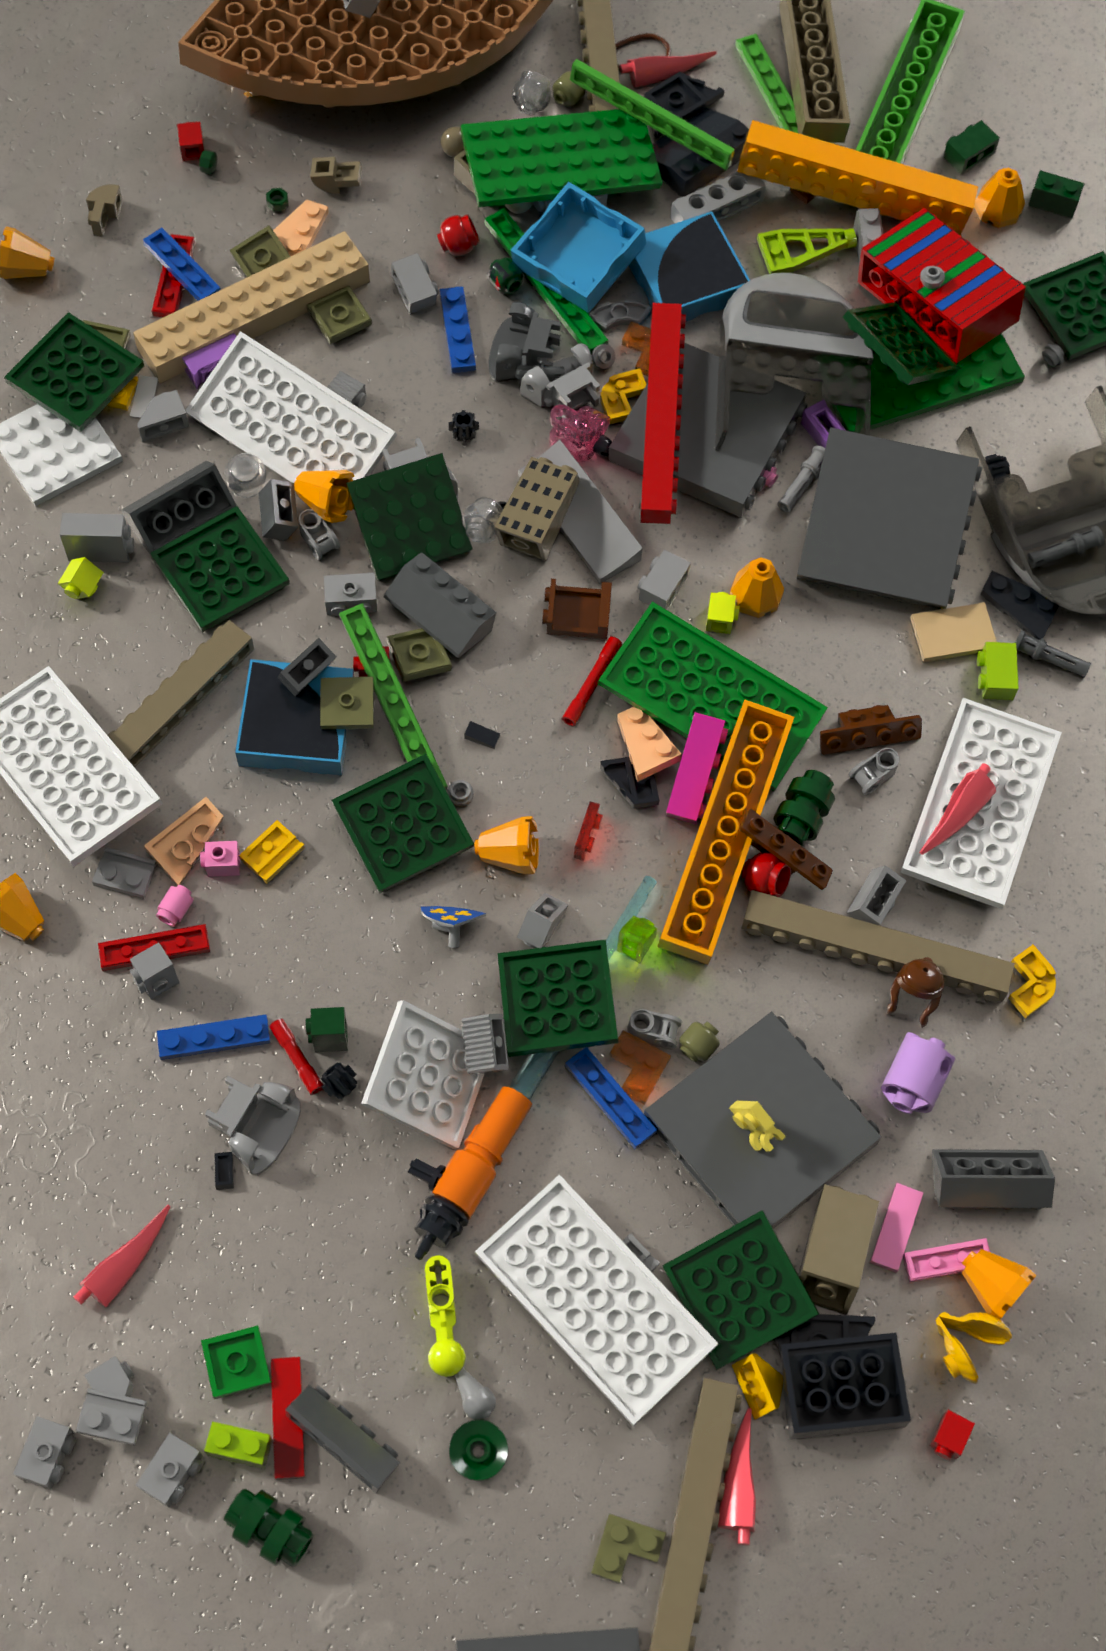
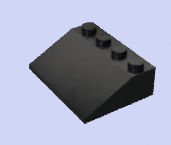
(689, 171)
(844, 1386)

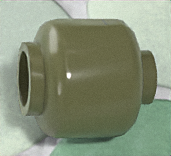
(567, 92)
(699, 1041)

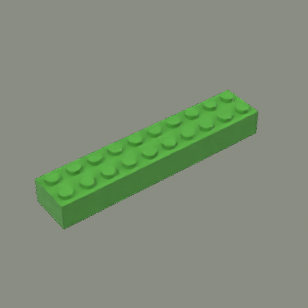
(911, 81)

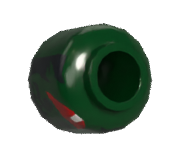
(505, 275)

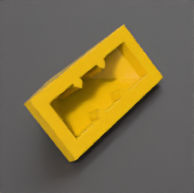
(759, 1384)

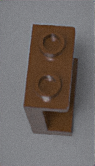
(577, 610)

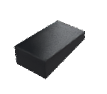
(481, 735)
(224, 1171)

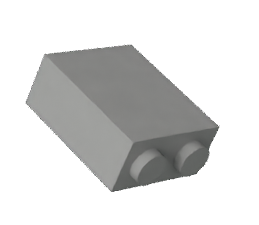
(96, 537)

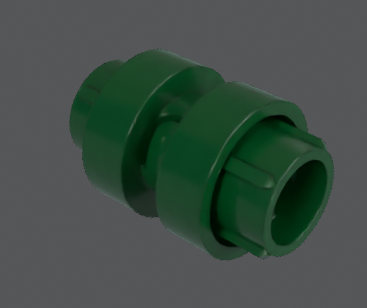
(806, 803)
(258, 1521)

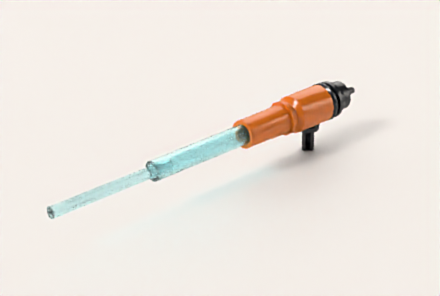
(472, 1170)

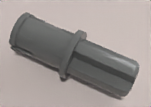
(551, 372)

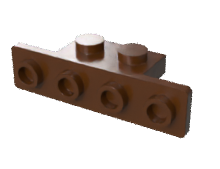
(868, 729)
(770, 839)

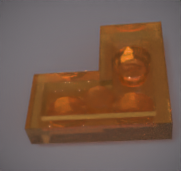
(638, 338)
(646, 1065)

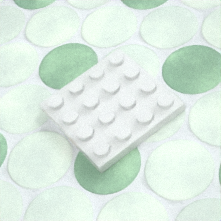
(53, 455)
(423, 1076)

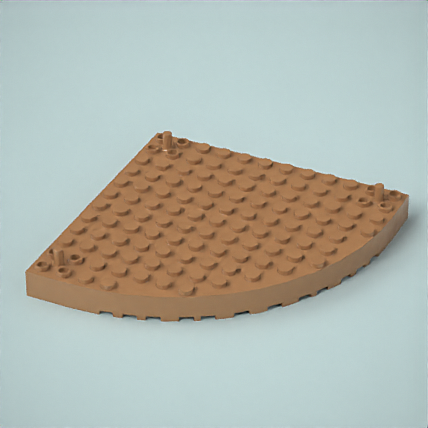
(344, 59)

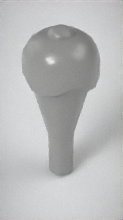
(477, 1400)

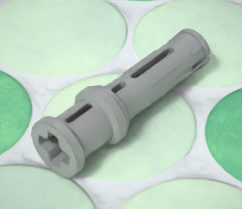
(809, 471)

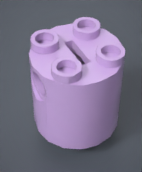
(917, 1074)

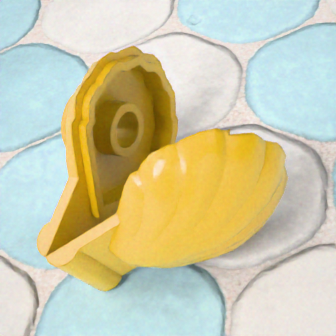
(979, 1326)

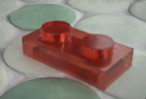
(585, 840)

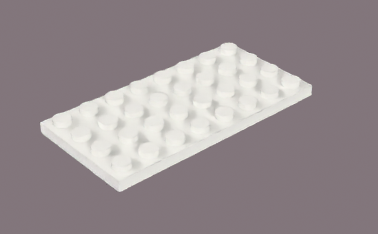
(286, 415)
(68, 768)
(987, 850)
(596, 1299)

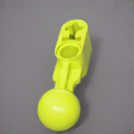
(446, 1355)

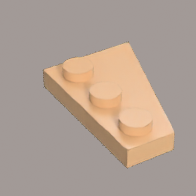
(301, 226)
(647, 744)
(183, 840)

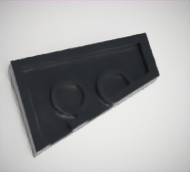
(1021, 603)

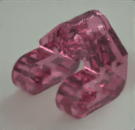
(591, 426)

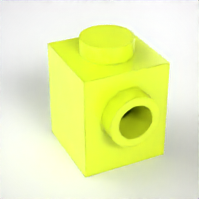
(80, 578)
(721, 612)

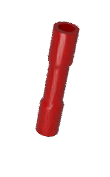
(305, 1070)

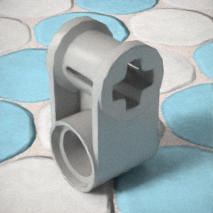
(319, 537)
(872, 773)
(656, 1028)

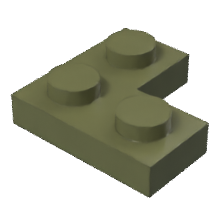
(625, 1538)

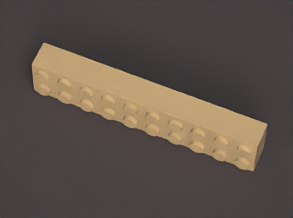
(252, 304)

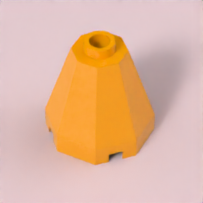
(1001, 199)
(23, 256)
(325, 493)
(757, 588)
(510, 845)
(18, 910)
(996, 1280)

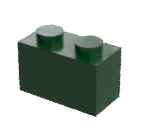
(971, 147)
(1056, 194)
(327, 1029)

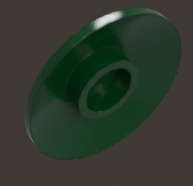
(481, 1434)

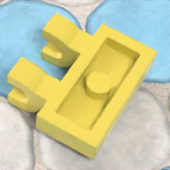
(753, 1117)

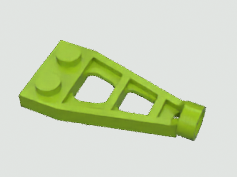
(777, 256)

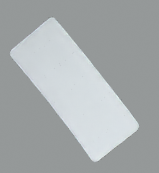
(144, 393)

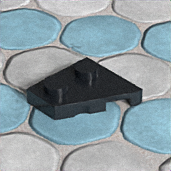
(623, 777)

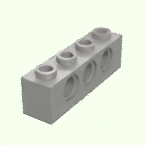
(722, 197)

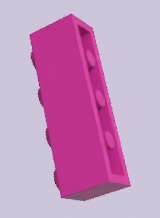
(695, 768)

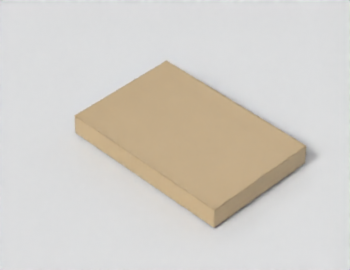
(952, 631)

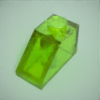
(636, 938)

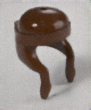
(922, 980)

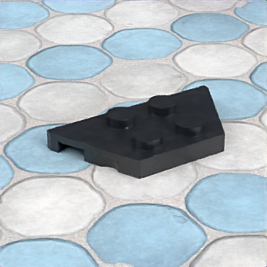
(683, 96)
(827, 1327)

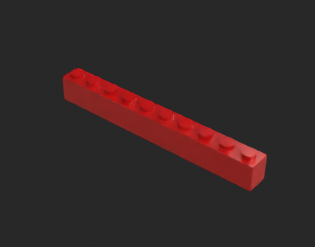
(661, 414)

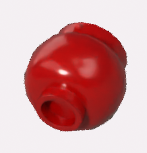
(458, 235)
(766, 874)

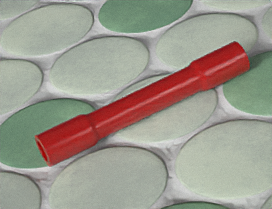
(579, 703)

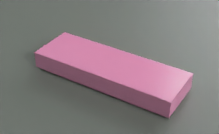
(896, 1227)
(940, 1260)

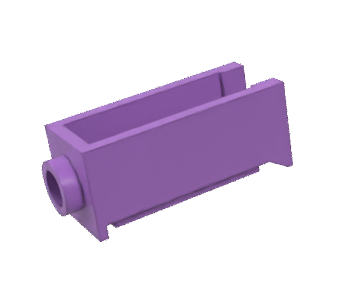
(203, 361)
(815, 427)

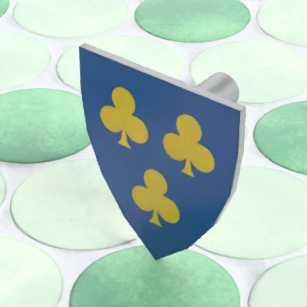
(450, 919)

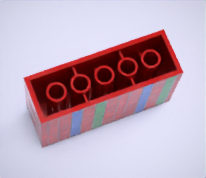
(971, 303)

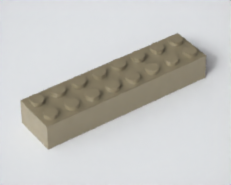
(815, 69)

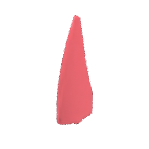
(654, 69)
(964, 804)
(115, 1271)
(738, 1502)

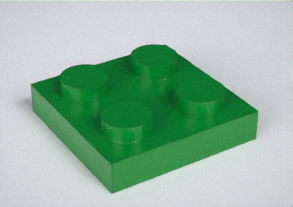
(236, 1362)

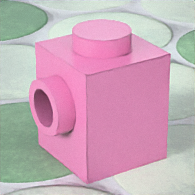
(221, 858)

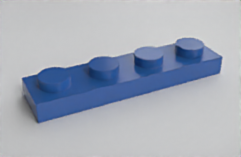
(180, 264)
(457, 330)
(213, 1037)
(610, 1098)

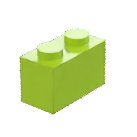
(998, 671)
(238, 1445)

